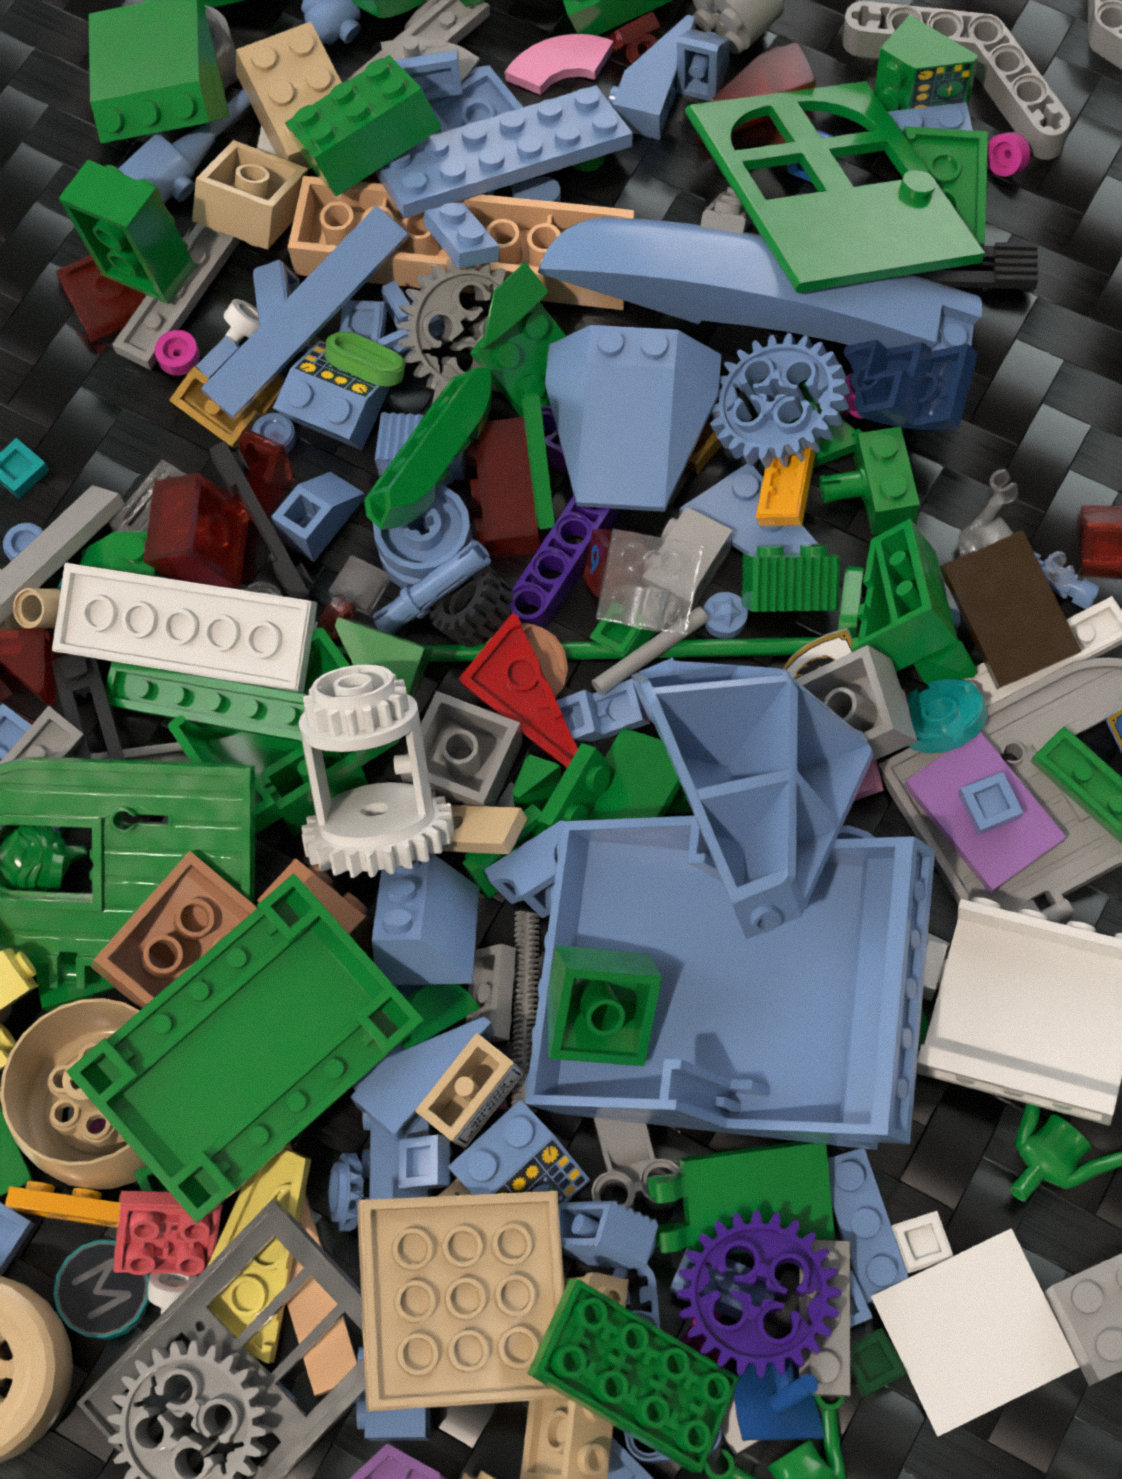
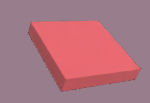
(161, 1236)

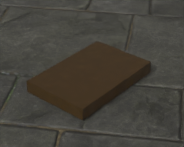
(1010, 609)

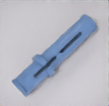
(418, 598)

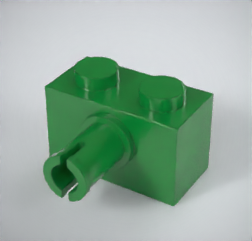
(881, 480)

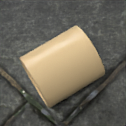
(36, 607)

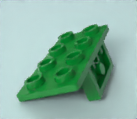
(626, 784)

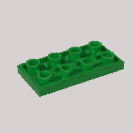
(634, 1375)

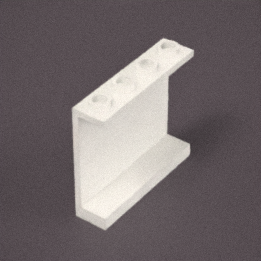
(1029, 1011)

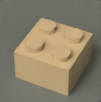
(248, 194)

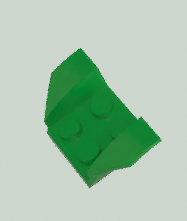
(518, 338)

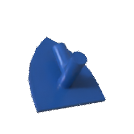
(777, 1405)

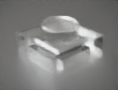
(361, 584)

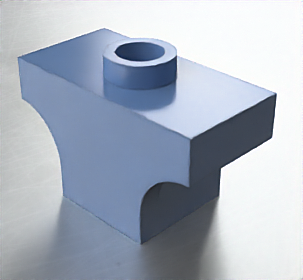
(529, 871)

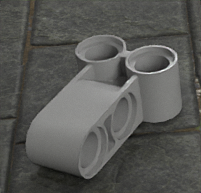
(630, 1162)

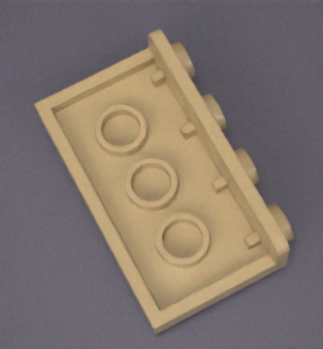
(560, 1434)

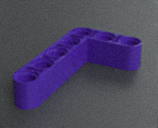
(554, 551)

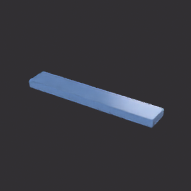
(304, 313)

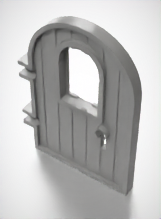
(1021, 725)

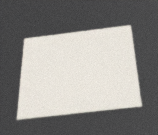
(974, 1332)

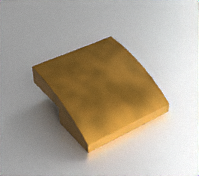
(198, 406)

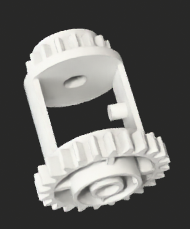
(377, 822)

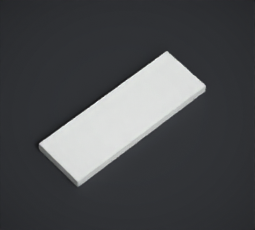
(185, 627)

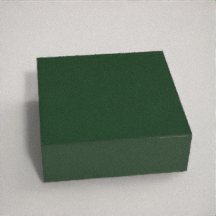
(874, 1363)

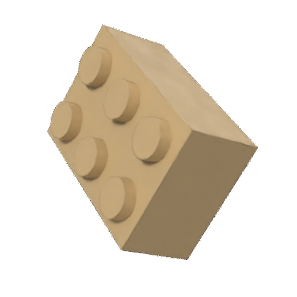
(282, 78)

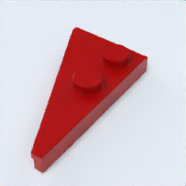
(514, 686)

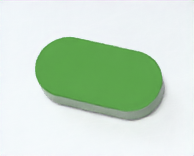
(364, 359)

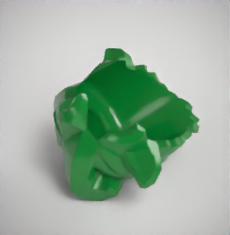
(35, 858)

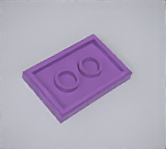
(1001, 852)

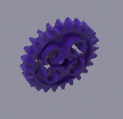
(747, 1339)

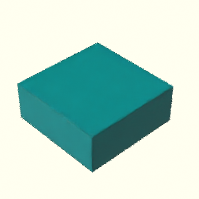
(20, 468)

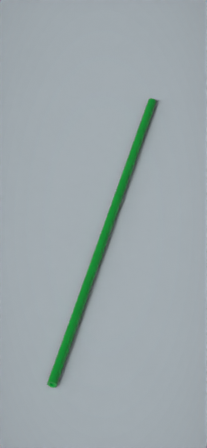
(683, 648)

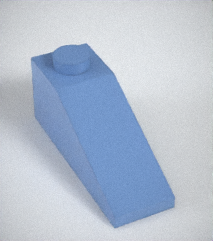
(650, 85)
(404, 1079)

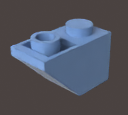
(315, 513)

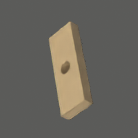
(485, 829)

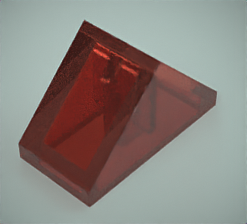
(268, 468)
(28, 658)

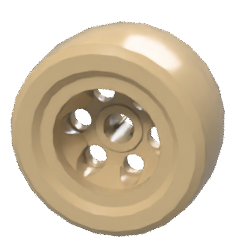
(38, 1089)
(38, 1369)

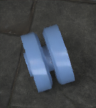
(426, 542)

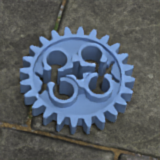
(779, 400)

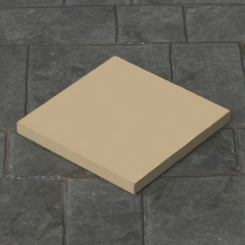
(457, 1297)

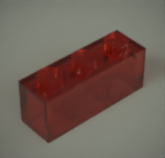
(504, 489)

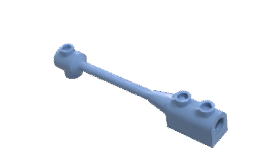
(174, 164)

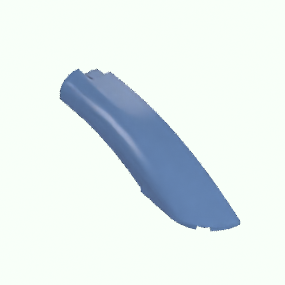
(738, 281)

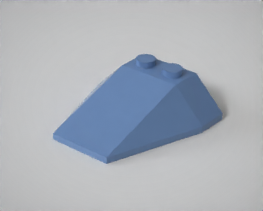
(629, 411)

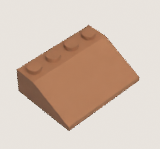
(171, 931)

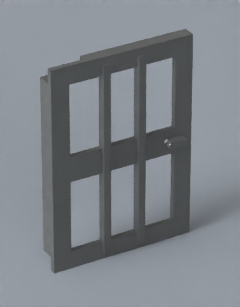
(191, 1313)

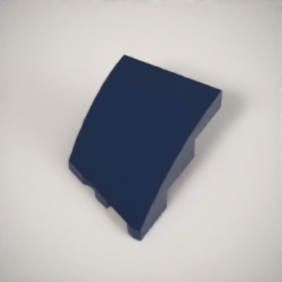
(911, 384)

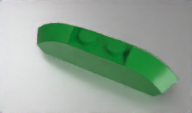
(422, 462)

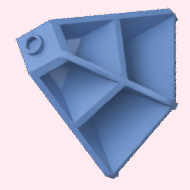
(762, 774)

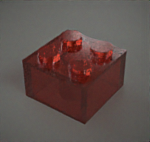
(196, 532)

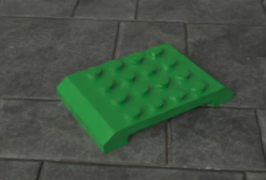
(246, 1048)

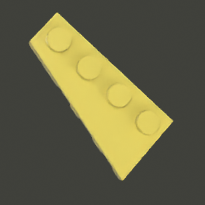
(270, 1269)

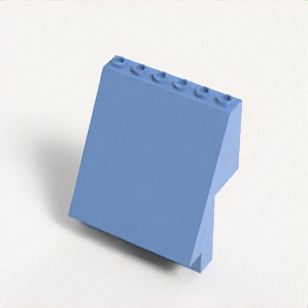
(754, 1035)

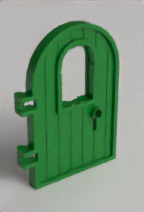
(207, 814)

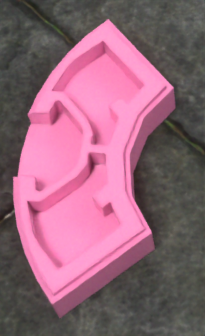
(559, 59)

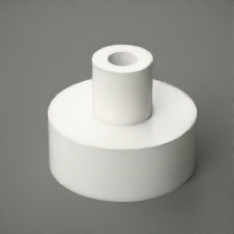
(242, 319)
(167, 1287)

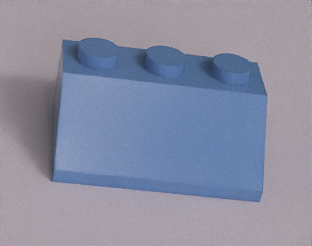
(426, 924)

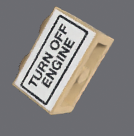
(470, 1091)

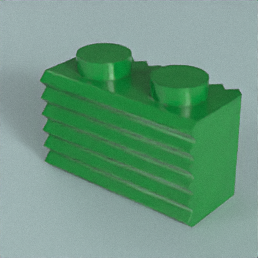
(790, 580)

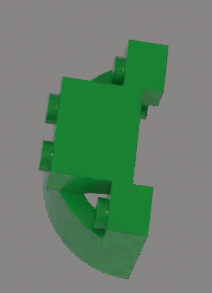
(280, 764)

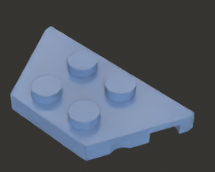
(481, 99)

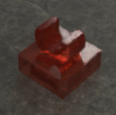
(635, 33)

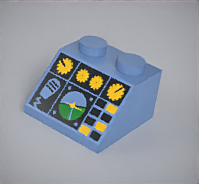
(330, 399)
(518, 1157)

